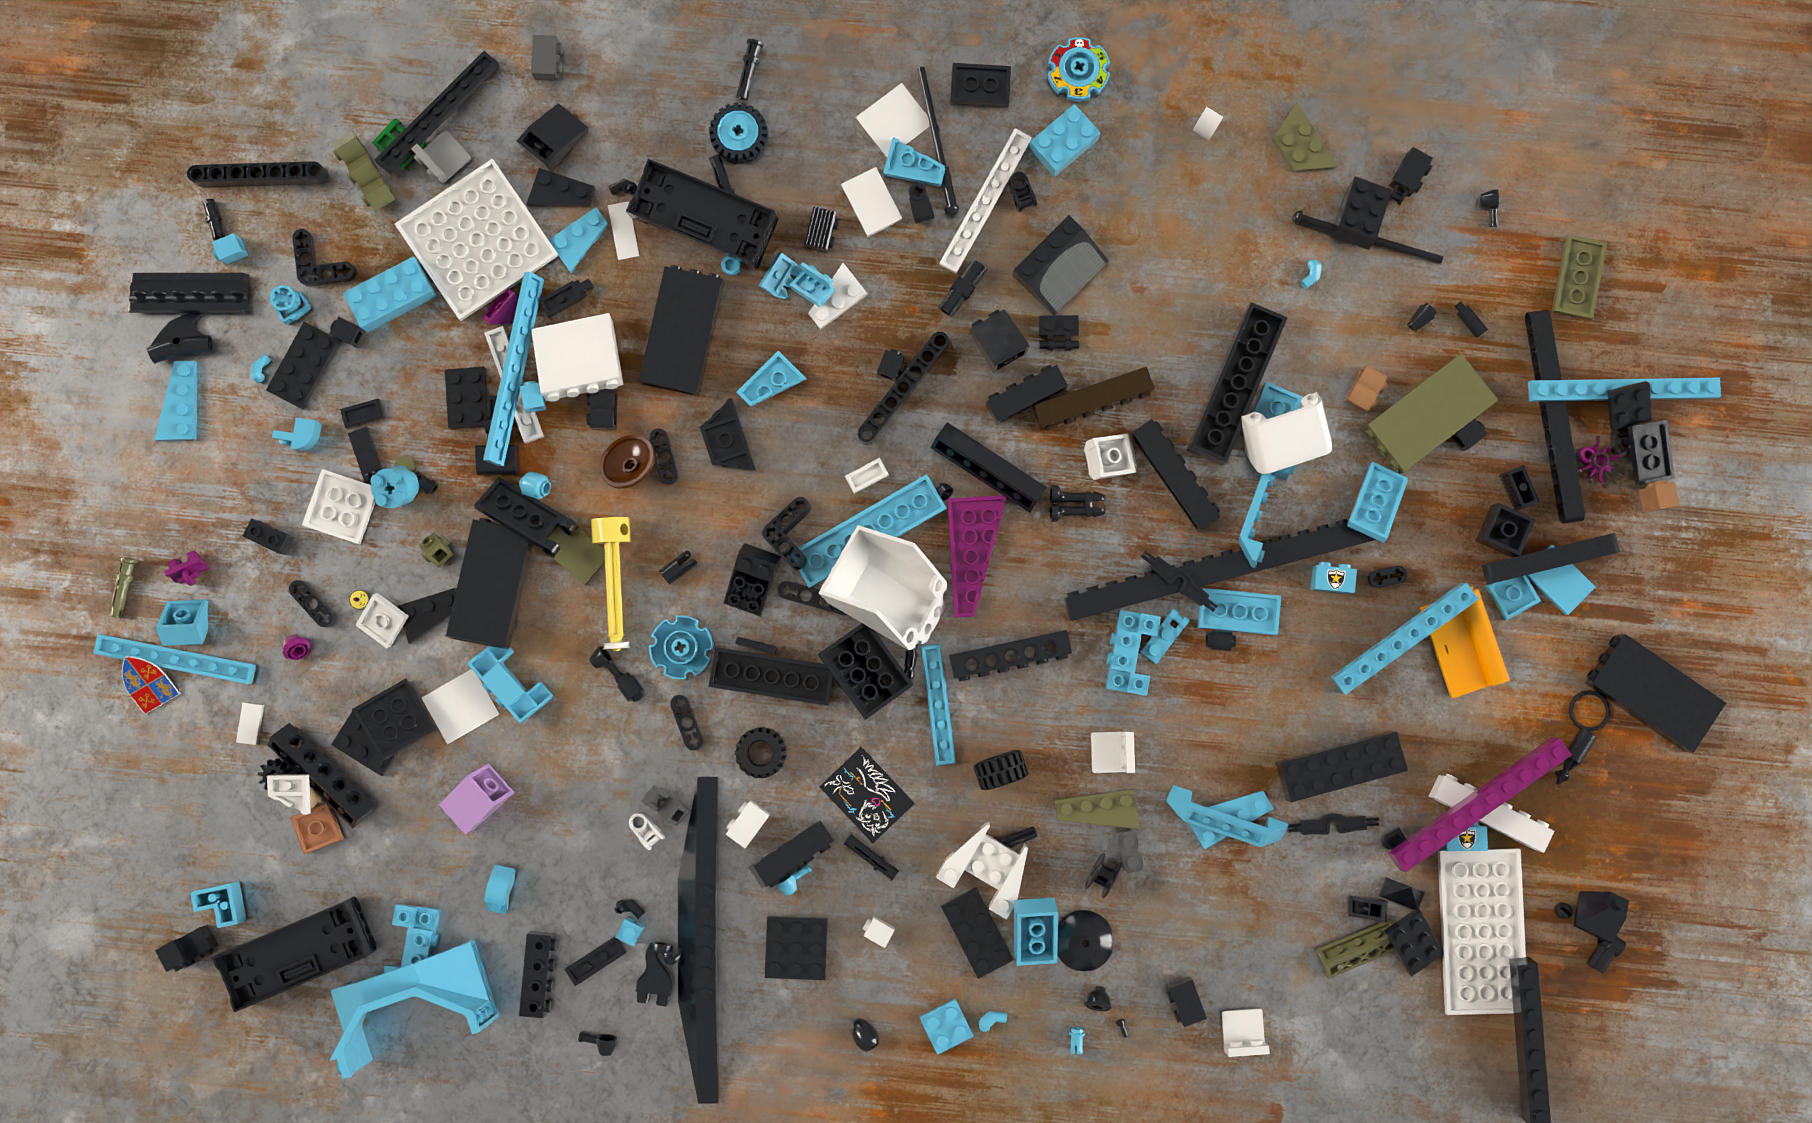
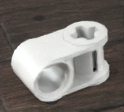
(646, 830)

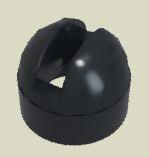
(944, 491)
(1559, 913)

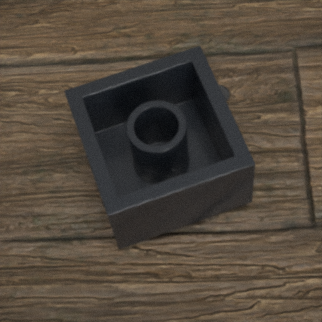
(1505, 530)

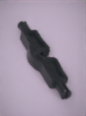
(1187, 588)
(1343, 824)

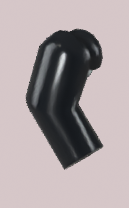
(629, 905)

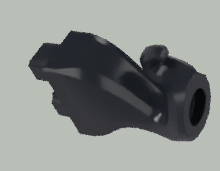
(657, 977)

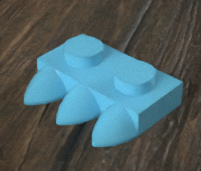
(779, 276)

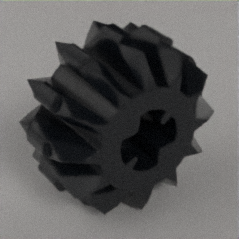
(273, 767)

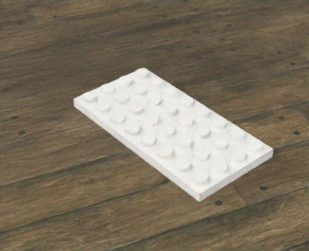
(1480, 928)

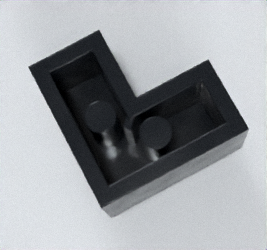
(182, 951)

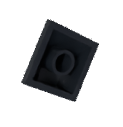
(1600, 914)

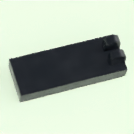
(365, 453)

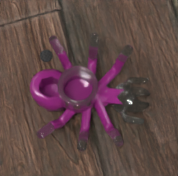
(1600, 460)

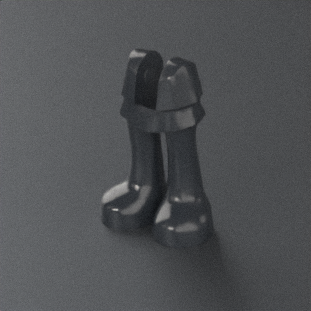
(1086, 498)

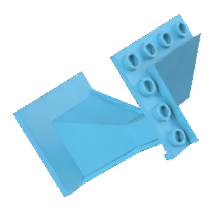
(446, 979)

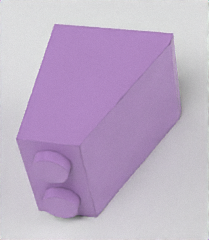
(476, 798)

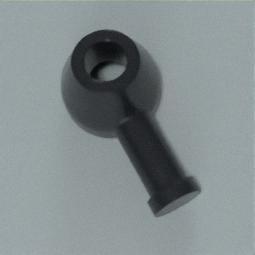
(1491, 201)
(602, 658)
(605, 1042)

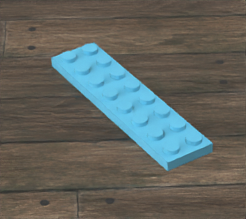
(889, 516)

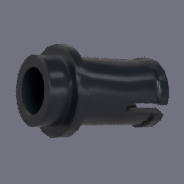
(425, 483)

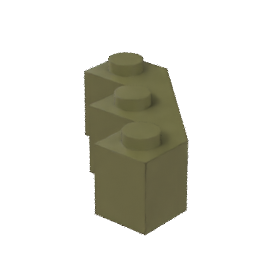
(363, 171)

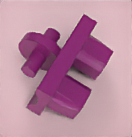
(187, 570)

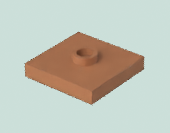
(317, 828)

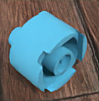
(394, 486)

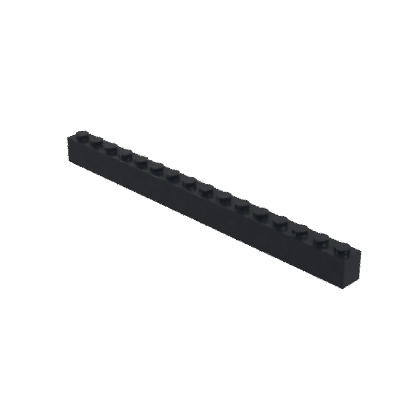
(1213, 569)

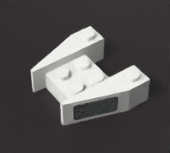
(989, 862)

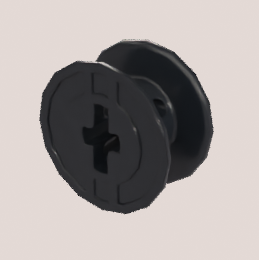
(1103, 875)

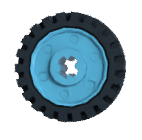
(747, 144)

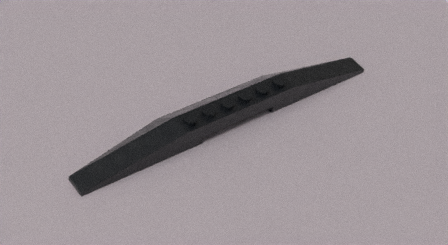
(699, 941)

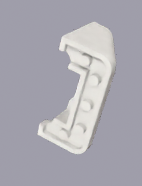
(1287, 437)

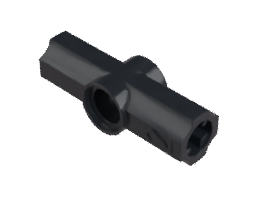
(962, 288)

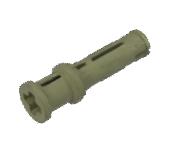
(123, 581)

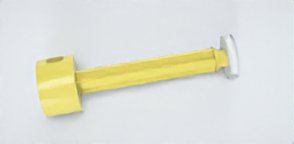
(611, 532)

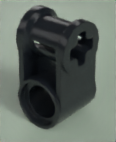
(1022, 195)
(920, 206)

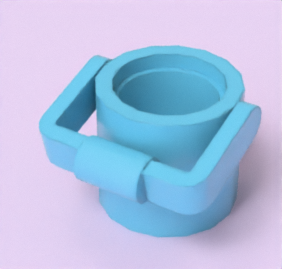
(289, 302)

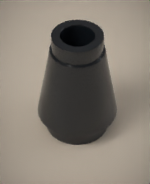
(1422, 316)

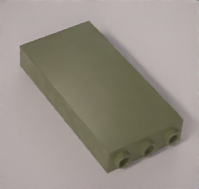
(1430, 414)

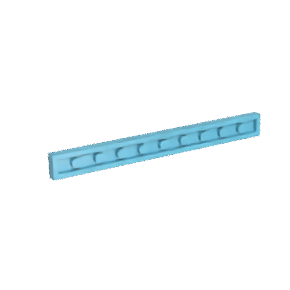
(513, 369)
(1597, 389)

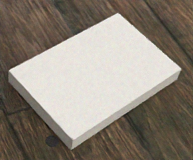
(871, 202)

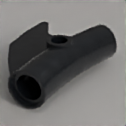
(179, 339)

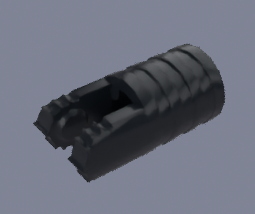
(673, 570)

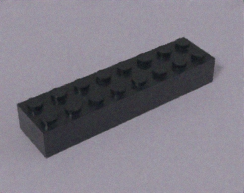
(1236, 383)

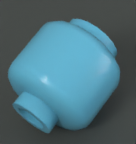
(535, 485)

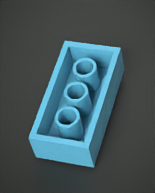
(390, 294)

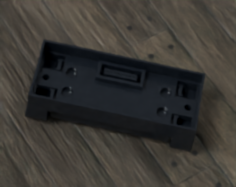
(703, 213)
(295, 953)

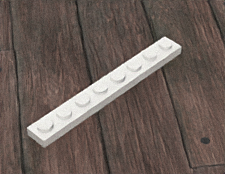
(985, 201)

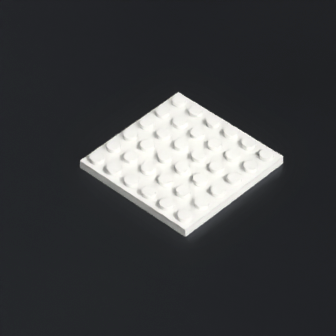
(476, 239)

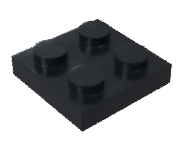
(1629, 405)

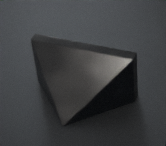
(1401, 894)

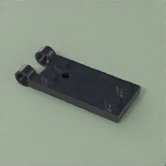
(517, 512)

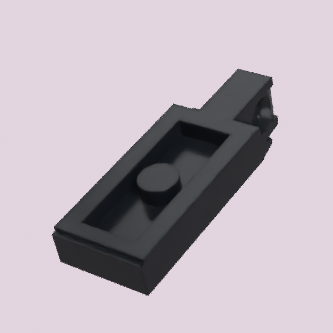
(565, 297)

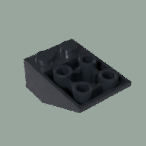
(552, 136)
(752, 579)

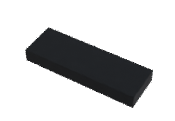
(595, 960)

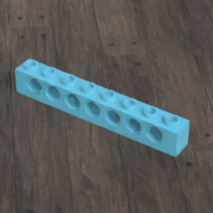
(1404, 638)

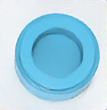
(730, 266)

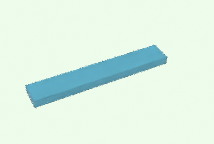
(938, 704)

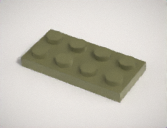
(1579, 277)

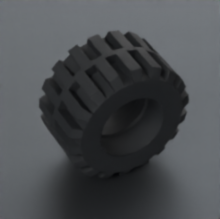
(743, 757)
(1000, 770)

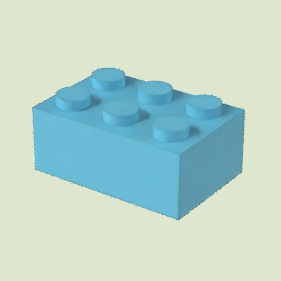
(1064, 140)
(1035, 931)

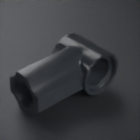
(1605, 953)

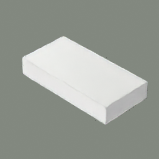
(866, 475)
(250, 723)

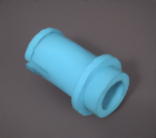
(1076, 1039)

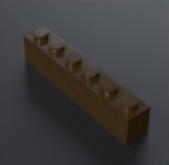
(1093, 398)

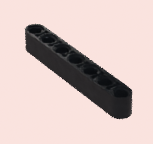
(249, 171)
(912, 382)
(1550, 558)

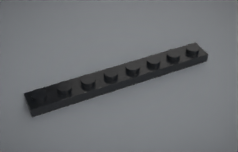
(437, 112)

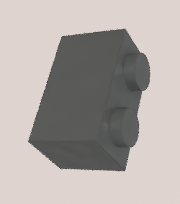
(546, 57)

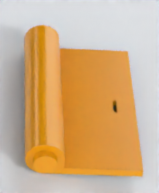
(1471, 651)

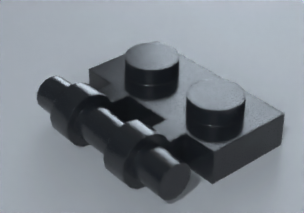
(1058, 326)

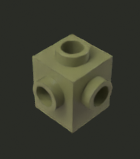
(435, 549)

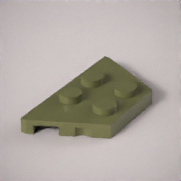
(1301, 144)

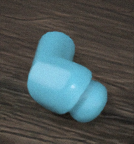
(1314, 274)
(257, 368)
(990, 1018)

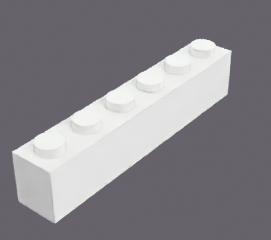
(1503, 819)

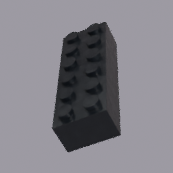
(771, 676)
(1341, 766)

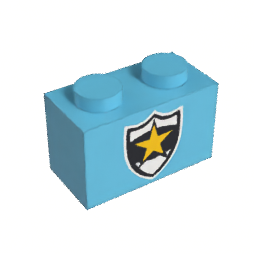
(1333, 579)
(1470, 840)

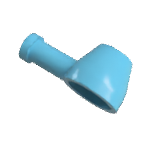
(788, 884)

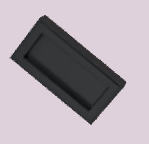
(362, 413)
(756, 645)

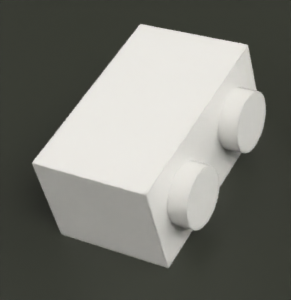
(747, 824)

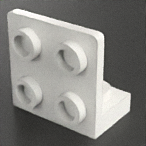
(1112, 752)
(1243, 1032)

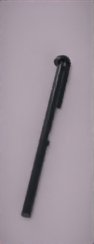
(952, 207)
(1327, 227)

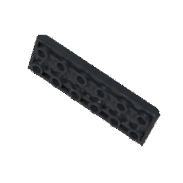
(188, 293)

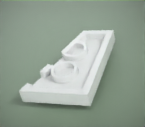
(846, 294)

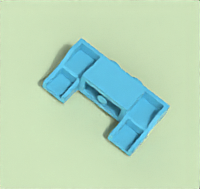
(1125, 652)
(505, 686)
(421, 932)

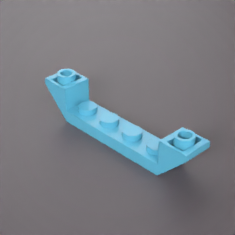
(1252, 548)
(1222, 823)

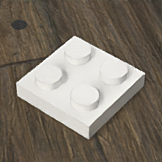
(382, 620)

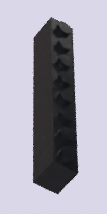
(1530, 1040)

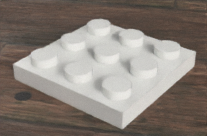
(340, 507)

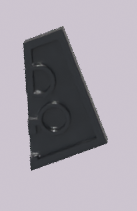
(557, 189)
(426, 613)

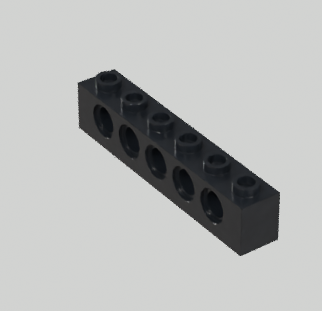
(1059, 639)
(323, 785)

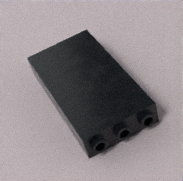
(681, 330)
(489, 585)
(1655, 692)

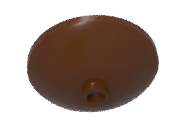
(627, 461)

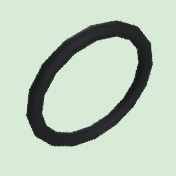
(1603, 700)

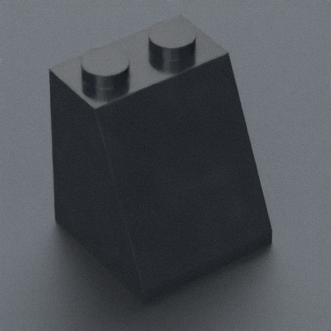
(999, 340)

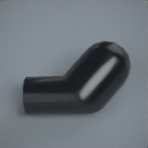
(623, 185)

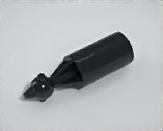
(1578, 748)

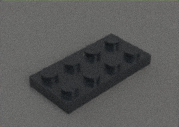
(303, 365)
(977, 932)

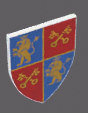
(147, 683)

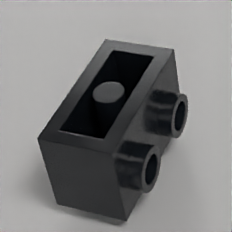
(1186, 1001)

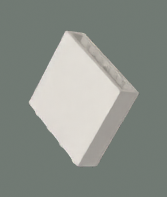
(577, 357)

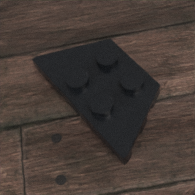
(726, 439)

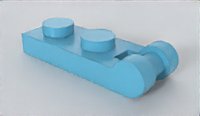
(1157, 646)

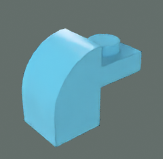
(304, 436)
(499, 888)

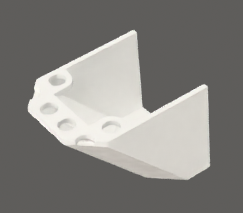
(887, 587)

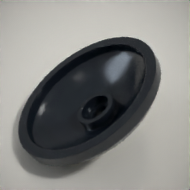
(1080, 926)

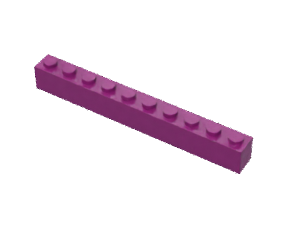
(1479, 804)

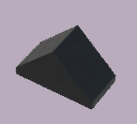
(1368, 908)

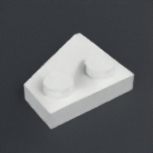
(291, 790)

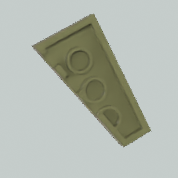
(1104, 809)

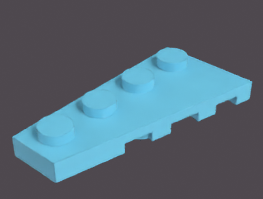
(179, 408)
(1245, 807)

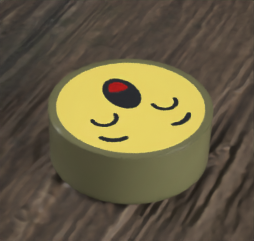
(359, 599)

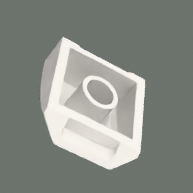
(1110, 456)

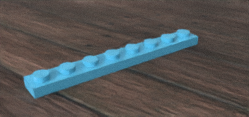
(176, 659)

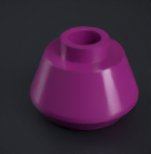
(295, 647)

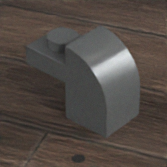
(665, 804)

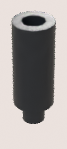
(1470, 319)

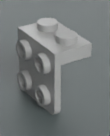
(442, 156)

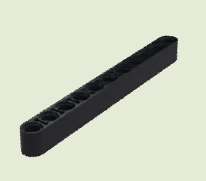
(1555, 419)

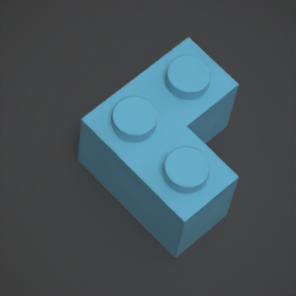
(225, 900)

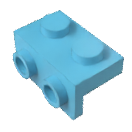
(813, 285)

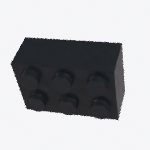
(1361, 213)

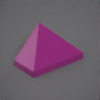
(502, 310)

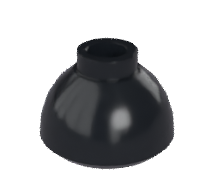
(1098, 999)

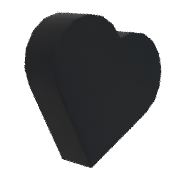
(1392, 838)

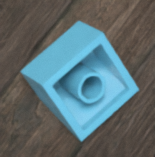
(183, 622)

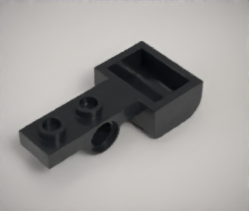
(511, 463)

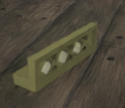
(1357, 946)

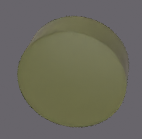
(407, 462)

